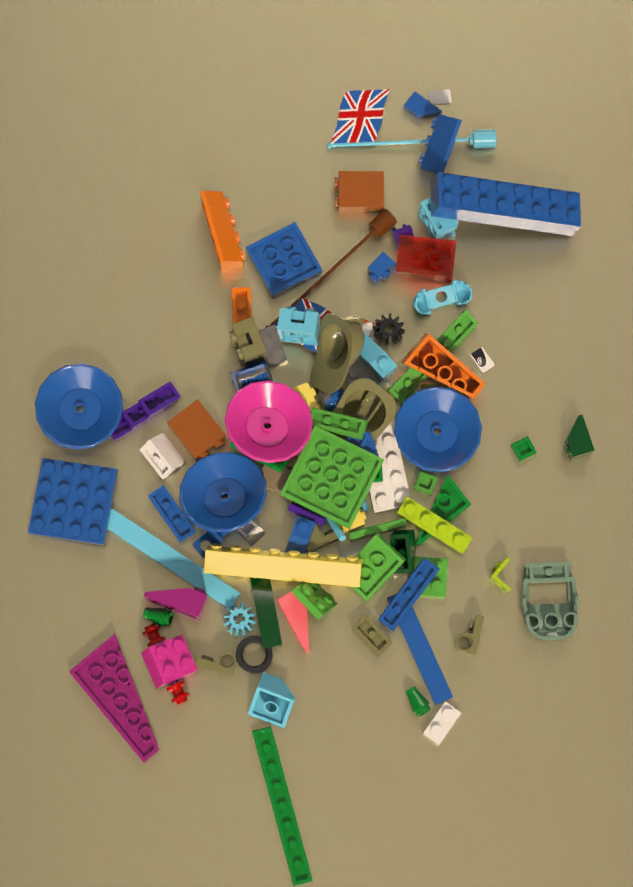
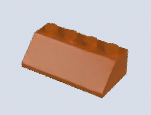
(221, 230)

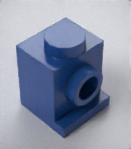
(381, 268)

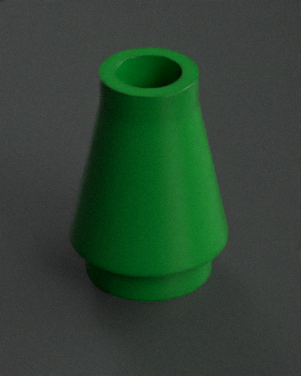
(160, 616)
(418, 702)

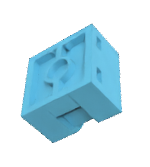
(435, 226)
(299, 326)

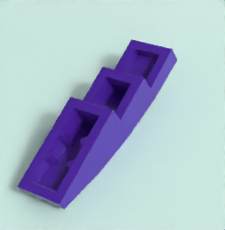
(145, 409)

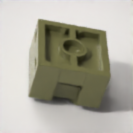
(249, 342)

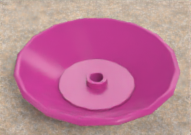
(271, 405)

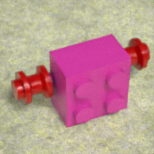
(168, 662)

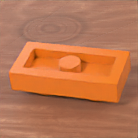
(241, 304)

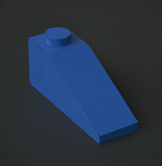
(300, 535)

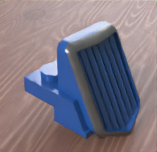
(252, 373)

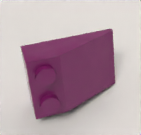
(184, 601)

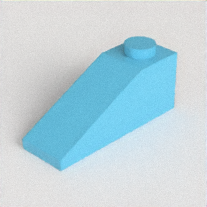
(377, 360)

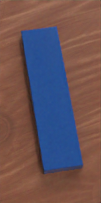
(408, 594)

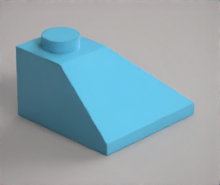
(272, 701)

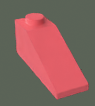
(297, 617)

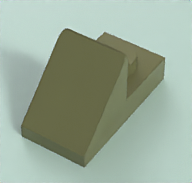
(317, 541)

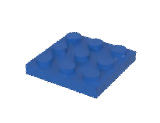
(283, 259)

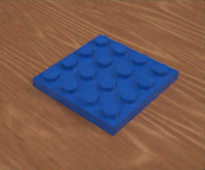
(73, 501)

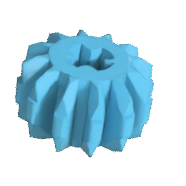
(244, 624)

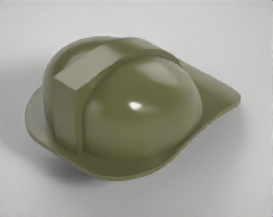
(338, 349)
(368, 402)

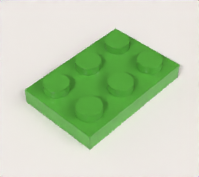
(378, 565)

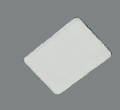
(440, 96)

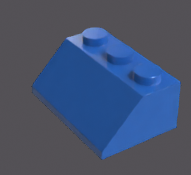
(439, 144)

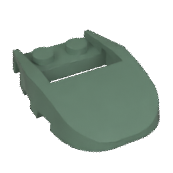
(550, 620)

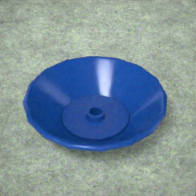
(75, 387)
(442, 410)
(217, 477)

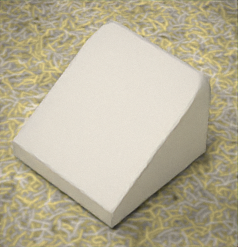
(251, 532)

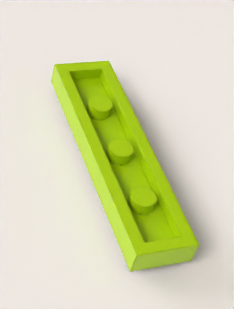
(434, 525)

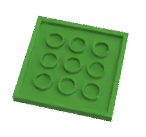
(332, 477)

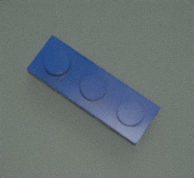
(172, 514)

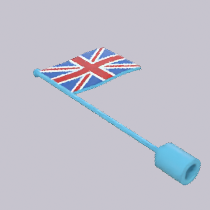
(362, 117)

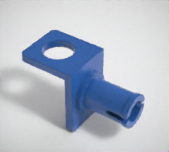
(212, 537)

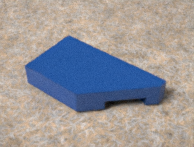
(420, 106)
(366, 443)

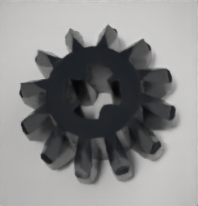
(391, 323)

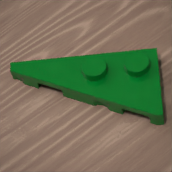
(448, 505)

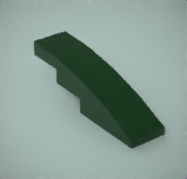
(266, 612)

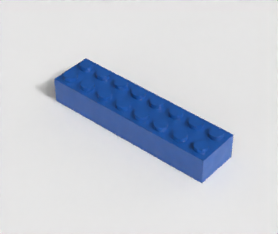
(505, 204)

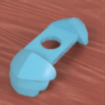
(456, 292)

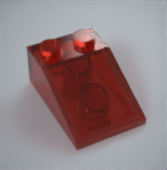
(426, 258)

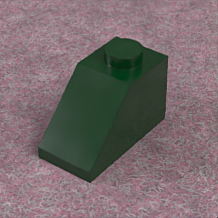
(578, 440)
(405, 544)

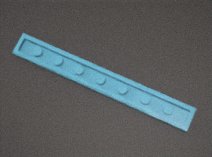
(172, 559)

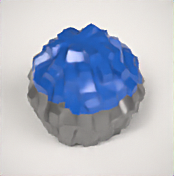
(329, 401)

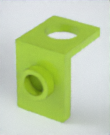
(497, 568)

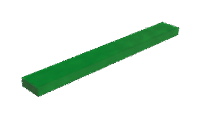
(282, 806)

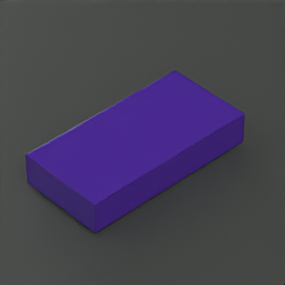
(306, 513)

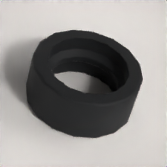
(239, 655)

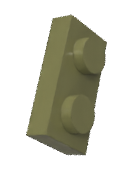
(372, 635)

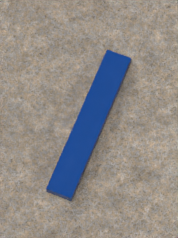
(424, 657)

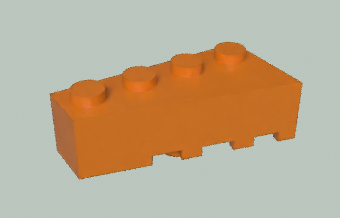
(439, 364)

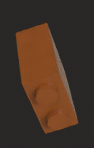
(360, 191)
(197, 430)

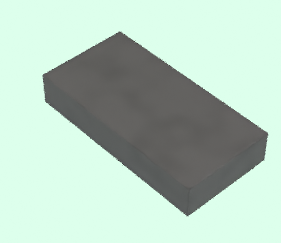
(273, 346)

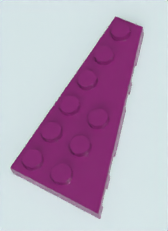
(112, 689)

